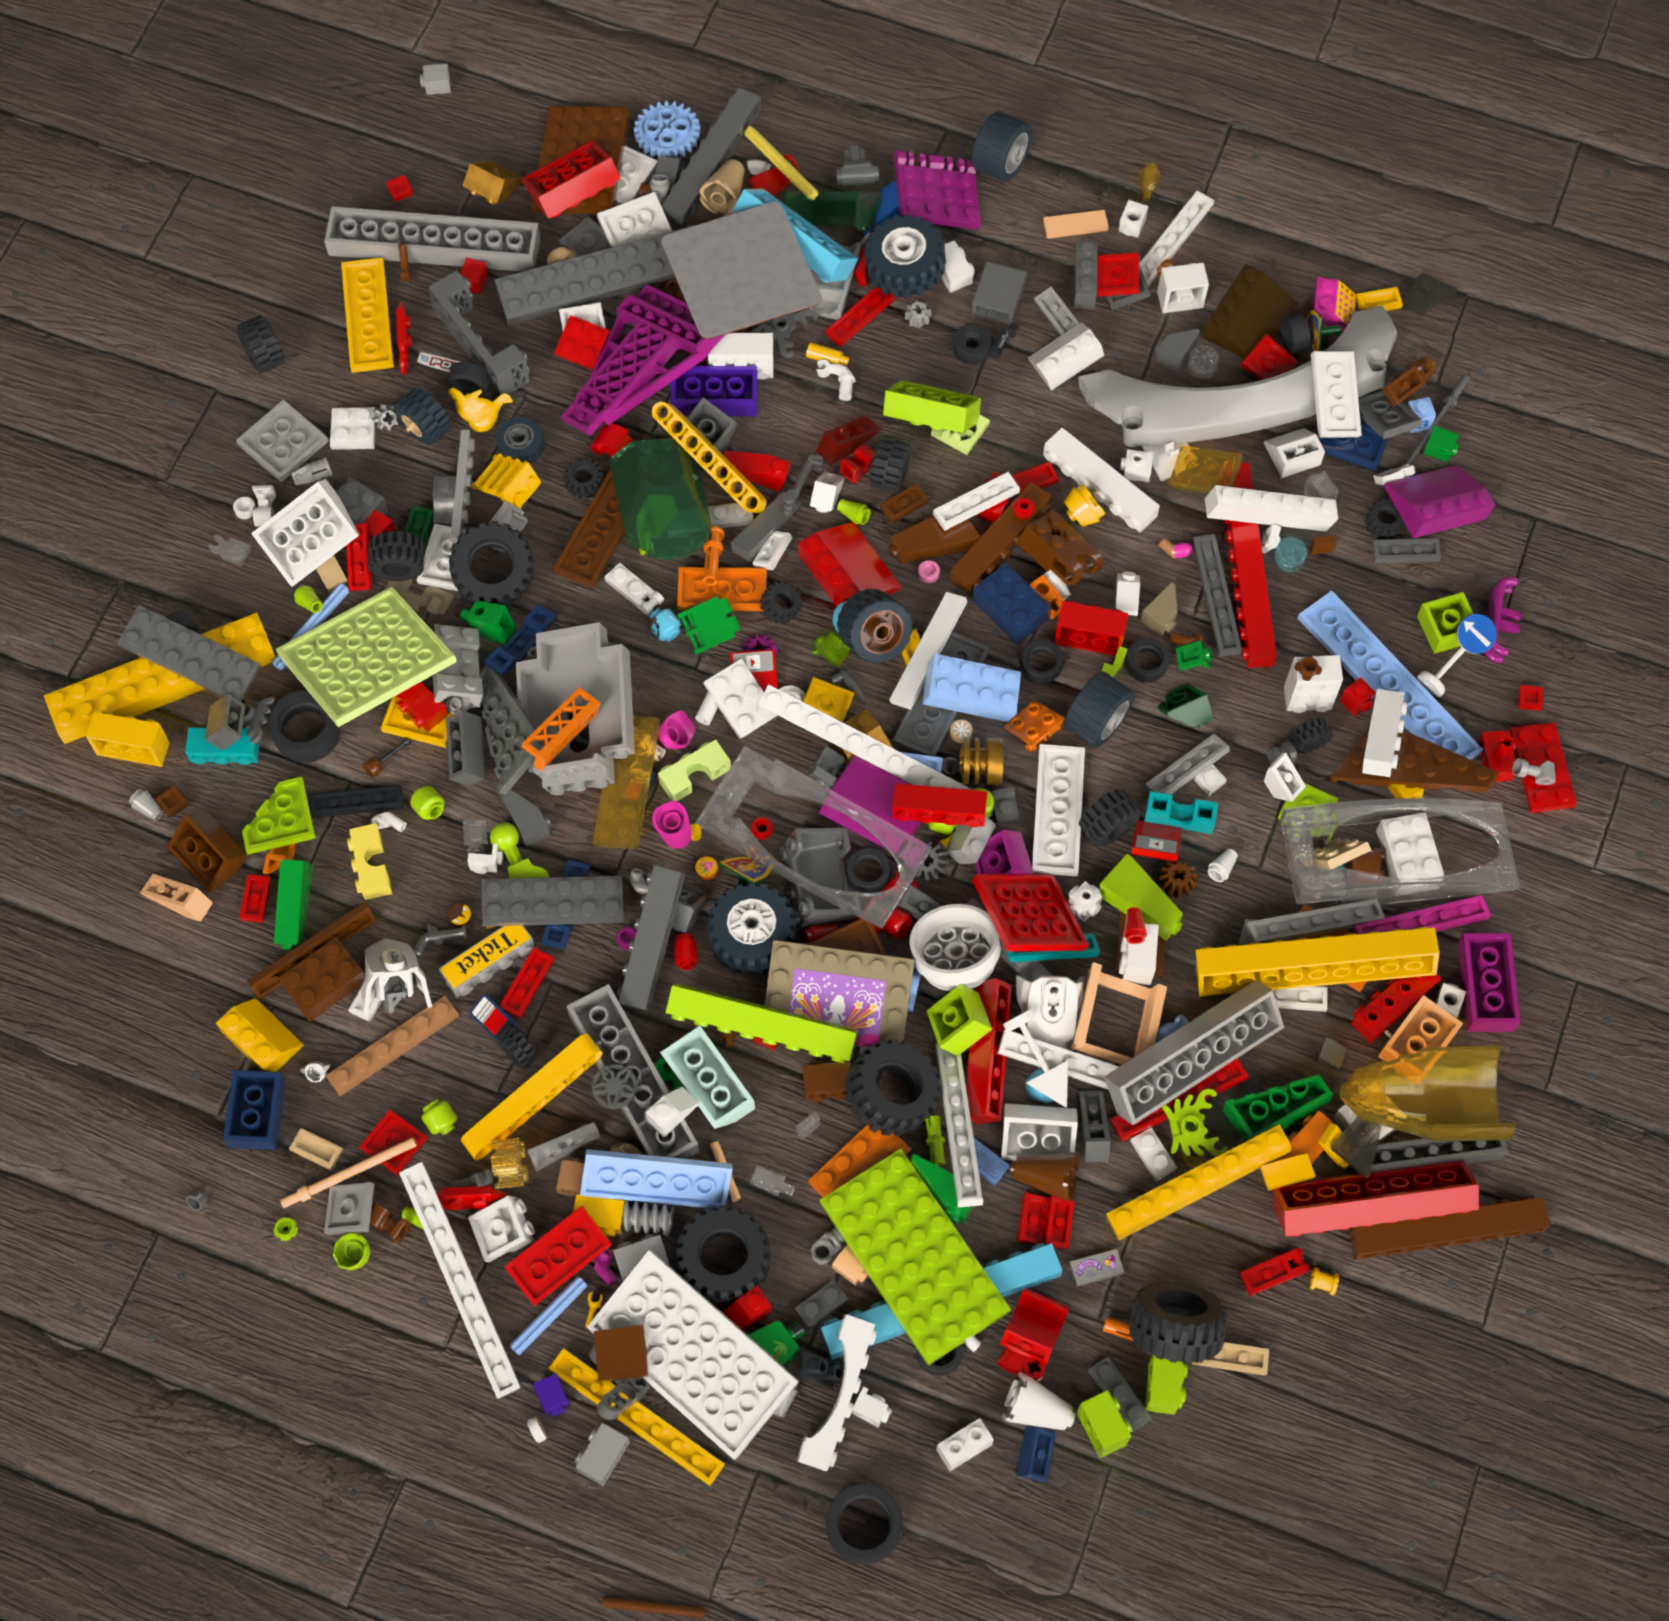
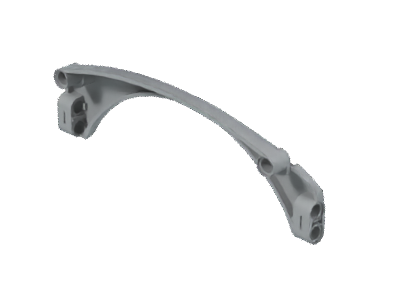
(1185, 414)

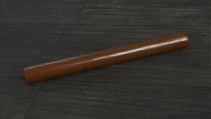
(654, 1607)

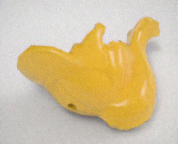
(478, 411)

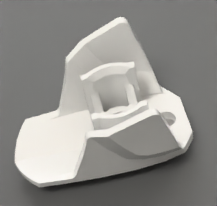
(391, 959)
(1051, 1025)

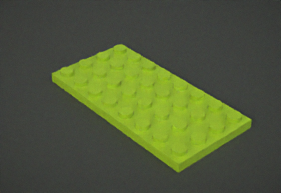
(914, 1256)

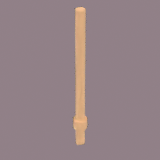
(305, 1192)

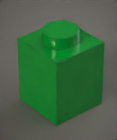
(1441, 444)

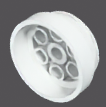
(955, 946)

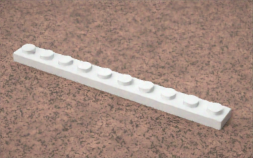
(854, 740)
(460, 1280)

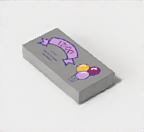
(1096, 1267)

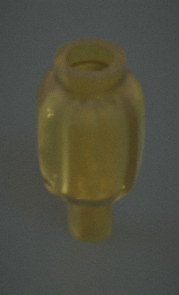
(1149, 180)

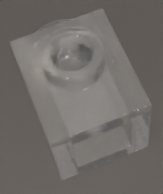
(1320, 487)

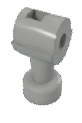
(1543, 774)

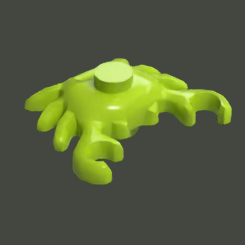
(1188, 1125)

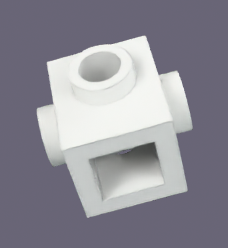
(1085, 901)

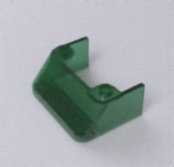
(837, 208)

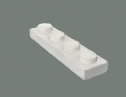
(976, 501)

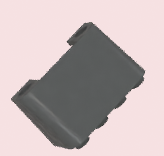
(818, 857)

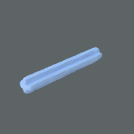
(553, 1310)

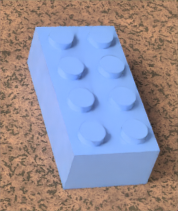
(971, 688)

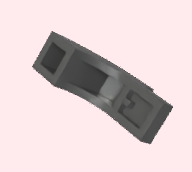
(826, 767)

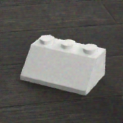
(1067, 355)
(1037, 1130)

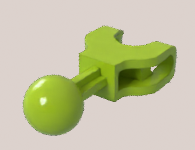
(507, 838)

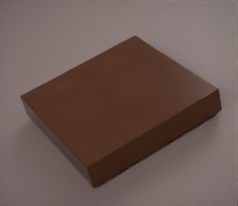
(621, 1353)

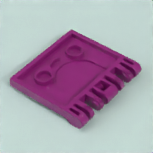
(936, 193)

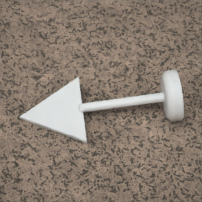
(1052, 1082)

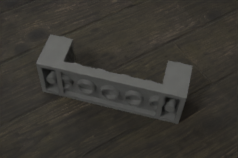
(453, 299)

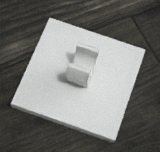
(1164, 458)

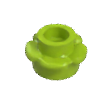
(281, 1224)

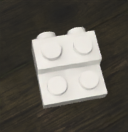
(502, 1228)

